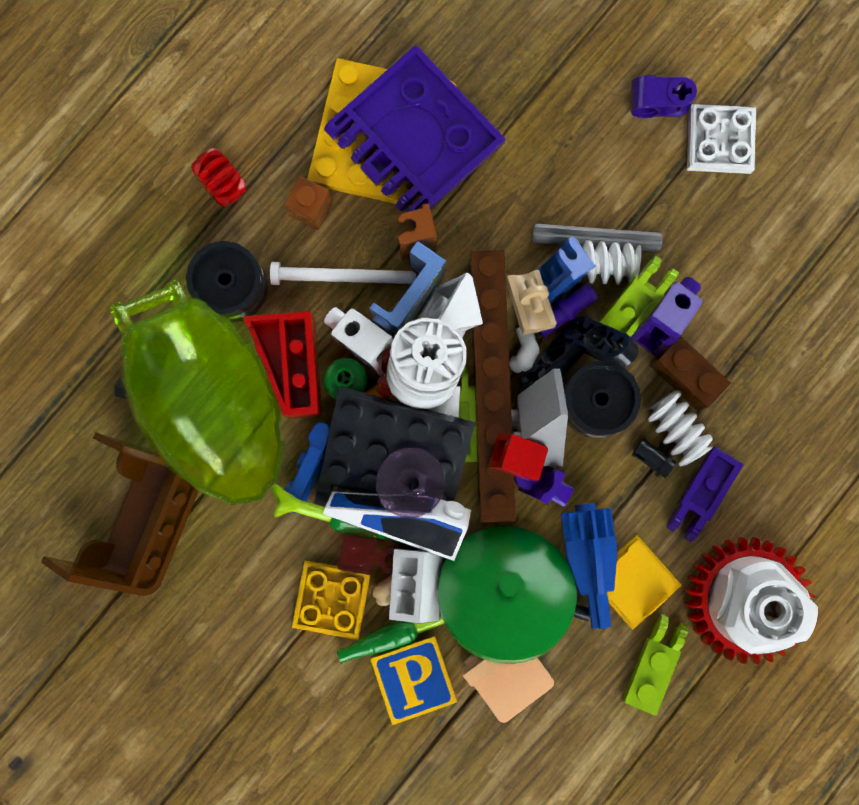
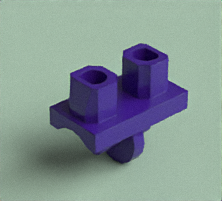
(547, 488)

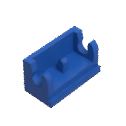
(565, 269)

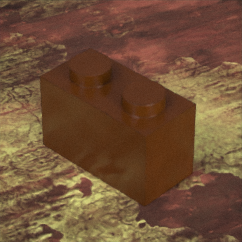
(690, 373)

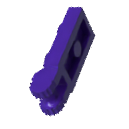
(705, 491)

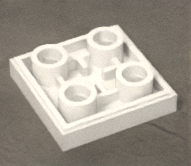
(721, 138)

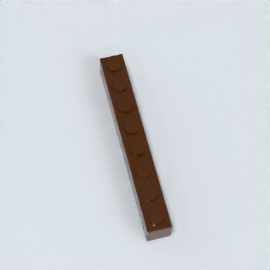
(492, 383)

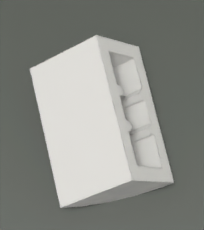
(415, 586)

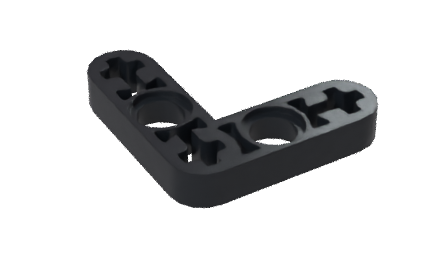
(574, 344)

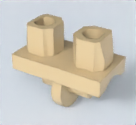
(531, 302)

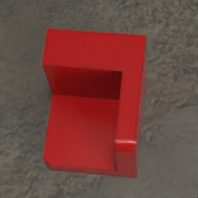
(518, 457)

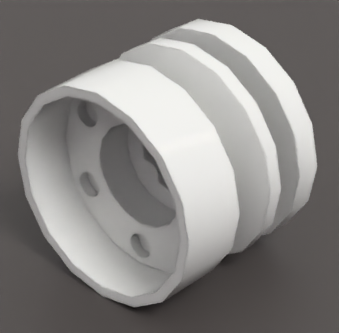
(420, 380)

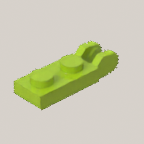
(638, 299)
(655, 667)

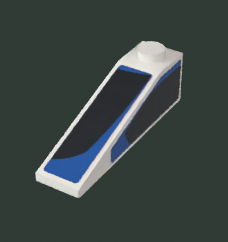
(436, 532)

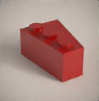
(291, 360)

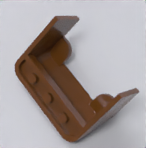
(144, 531)

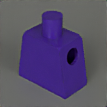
(669, 317)

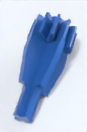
(592, 557)

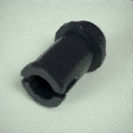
(654, 458)

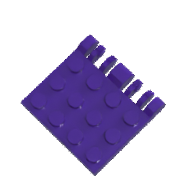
(418, 128)

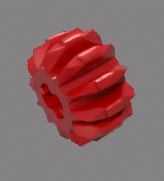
(218, 177)

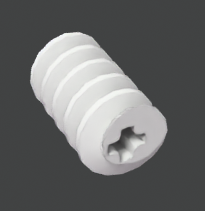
(613, 261)
(680, 428)

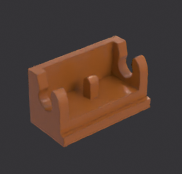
(423, 232)

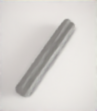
(560, 234)

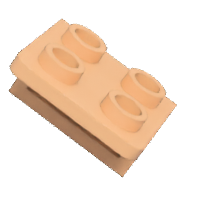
(507, 686)

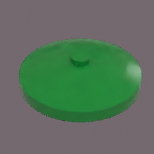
(507, 595)

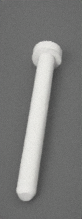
(280, 273)

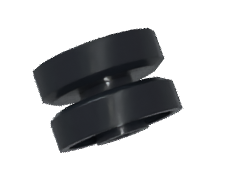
(224, 262)
(619, 396)

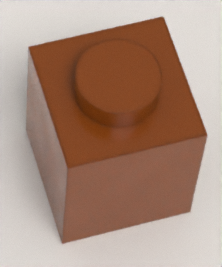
(308, 202)

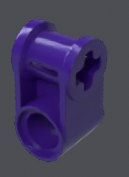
(659, 96)

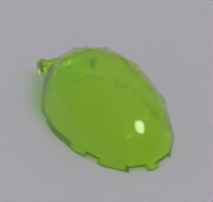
(200, 396)

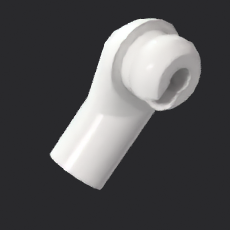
(527, 353)

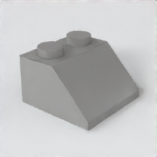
(543, 416)

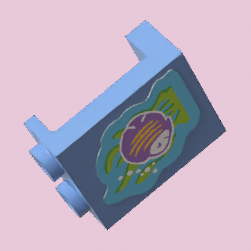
(431, 271)

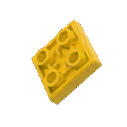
(330, 600)

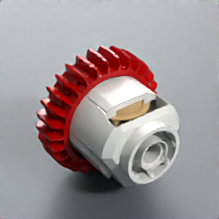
(751, 601)

